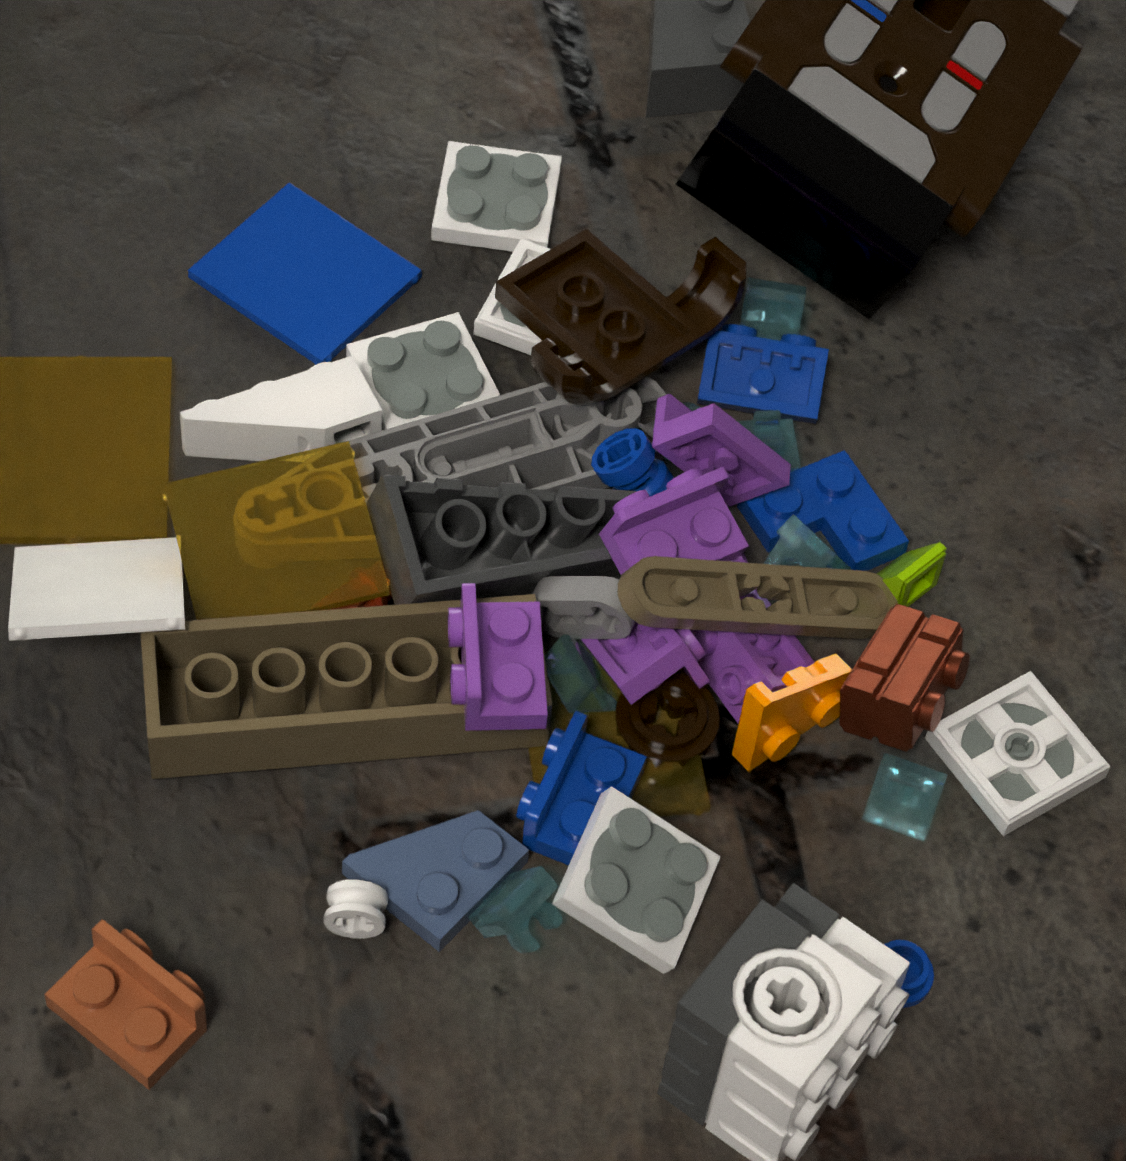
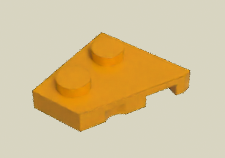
(776, 720)

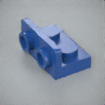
(763, 373)
(575, 777)

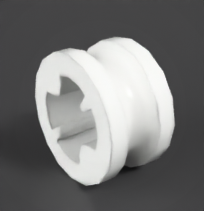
(356, 909)

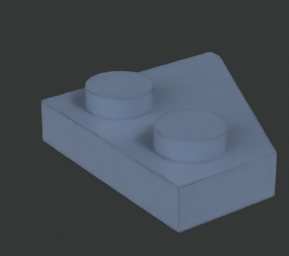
(440, 873)

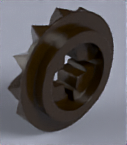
(680, 700)

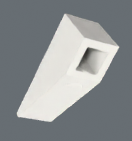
(284, 415)

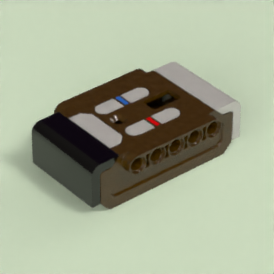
(876, 128)

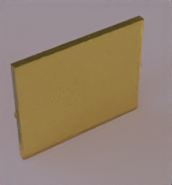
(84, 448)

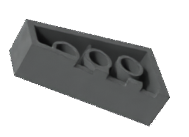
(486, 536)

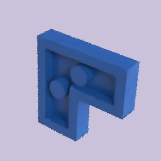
(833, 500)

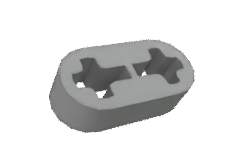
(582, 607)

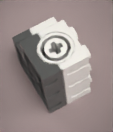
(781, 1026)

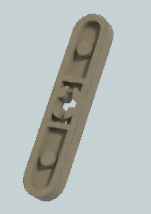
(708, 594)

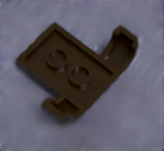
(610, 319)

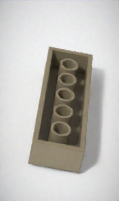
(310, 691)

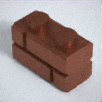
(903, 678)

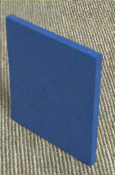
(305, 274)

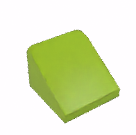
(914, 573)

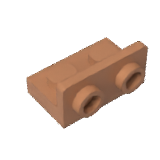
(130, 1004)

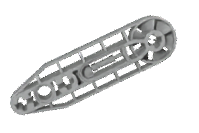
(507, 438)

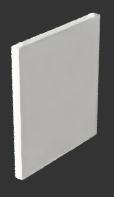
(96, 589)

